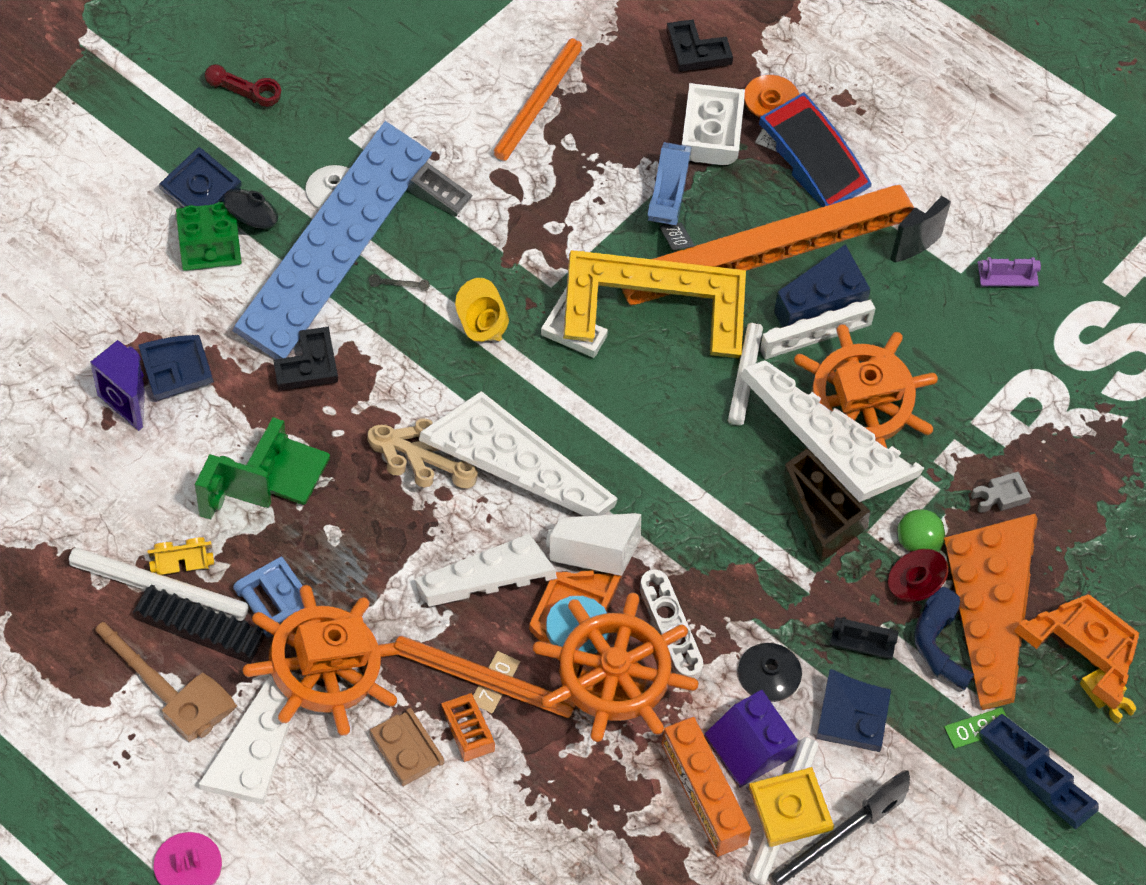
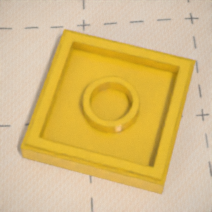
(791, 807)

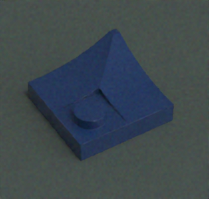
(175, 365)
(853, 712)

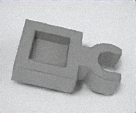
(1005, 491)

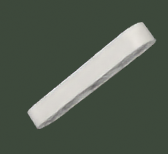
(662, 625)

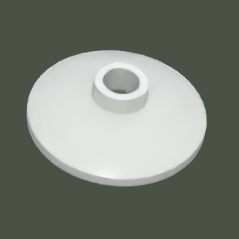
(320, 184)

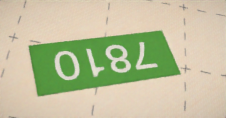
(968, 730)

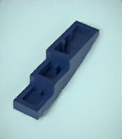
(1037, 771)

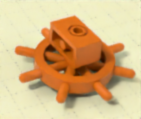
(869, 384)
(326, 645)
(613, 681)

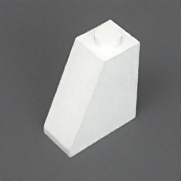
(595, 542)

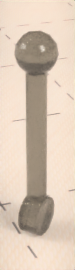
(375, 281)

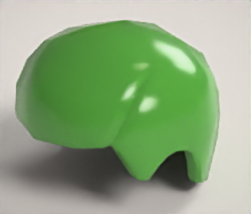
(921, 531)

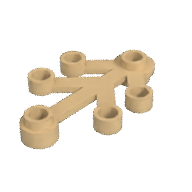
(386, 440)

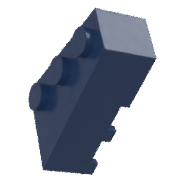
(823, 288)

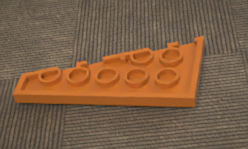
(993, 585)

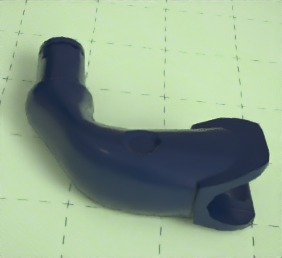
(938, 612)

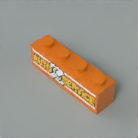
(706, 786)

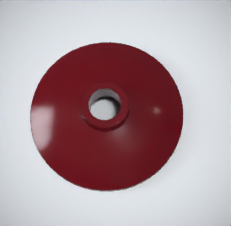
(918, 575)

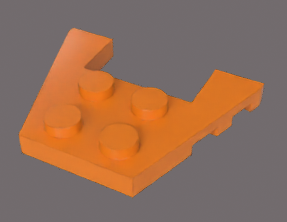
(1093, 633)

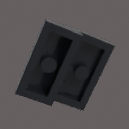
(920, 230)

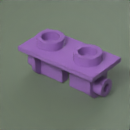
(1009, 273)

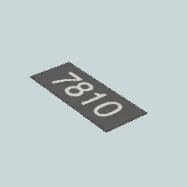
(677, 236)

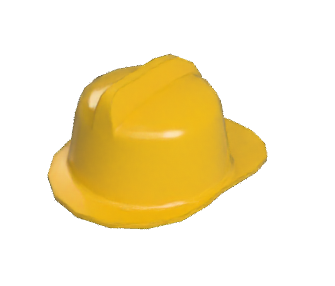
(481, 310)

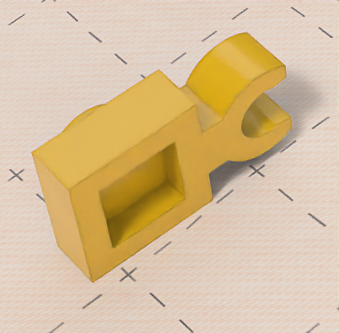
(1088, 684)

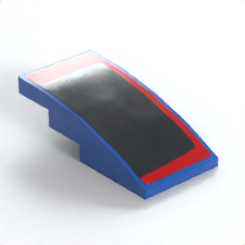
(815, 151)

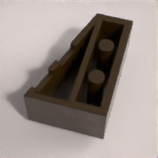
(823, 504)

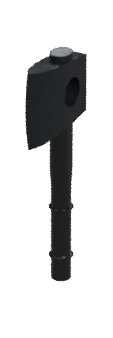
(873, 809)

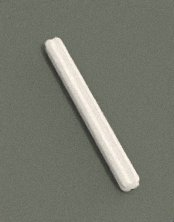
(142, 579)

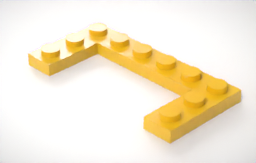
(592, 270)

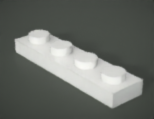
(817, 329)

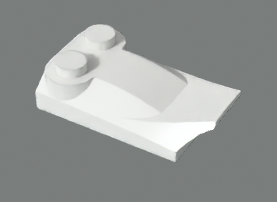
(713, 123)

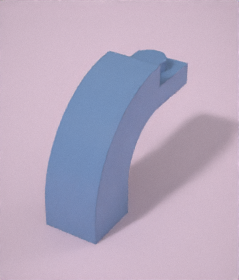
(669, 184)

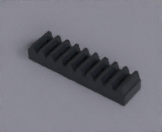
(199, 624)

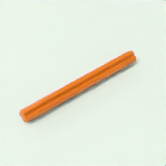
(537, 99)
(480, 675)

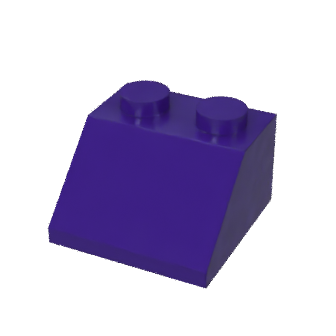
(120, 382)
(752, 739)

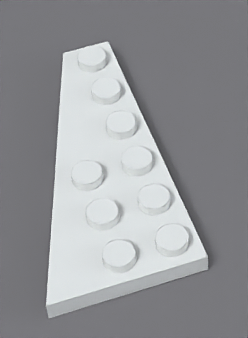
(832, 436)
(503, 446)

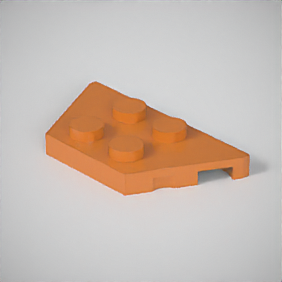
(585, 583)

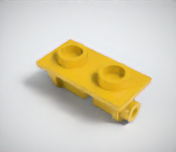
(168, 557)

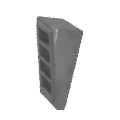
(427, 193)

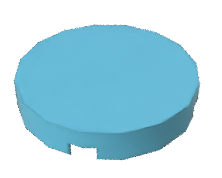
(561, 621)

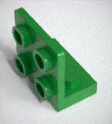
(207, 237)
(290, 464)
(226, 477)

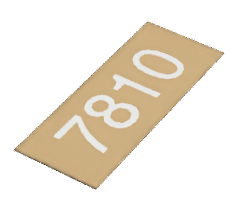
(487, 698)

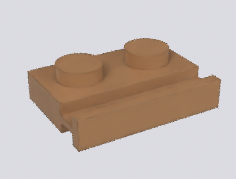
(406, 747)

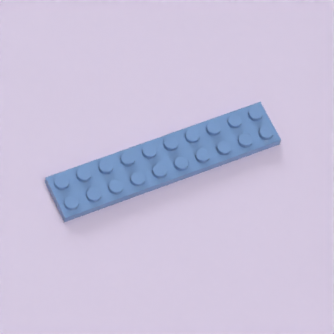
(332, 242)

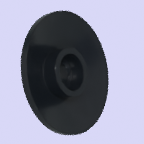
(250, 208)
(776, 683)

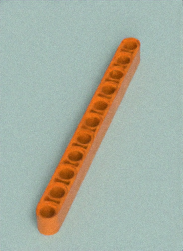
(793, 235)

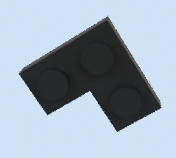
(693, 53)
(312, 368)

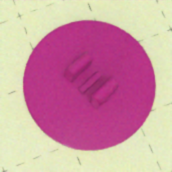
(188, 860)

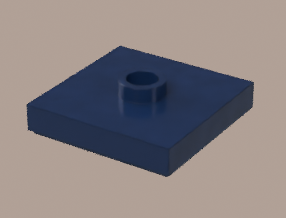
(199, 181)

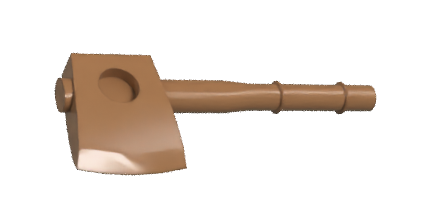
(191, 710)

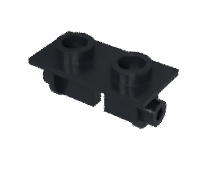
(864, 638)

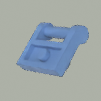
(280, 586)

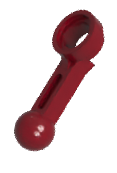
(217, 76)

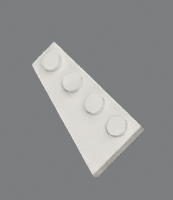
(484, 572)
(252, 751)

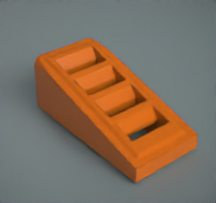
(476, 748)

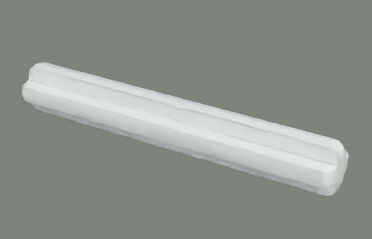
(742, 389)

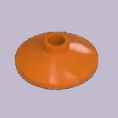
(768, 93)

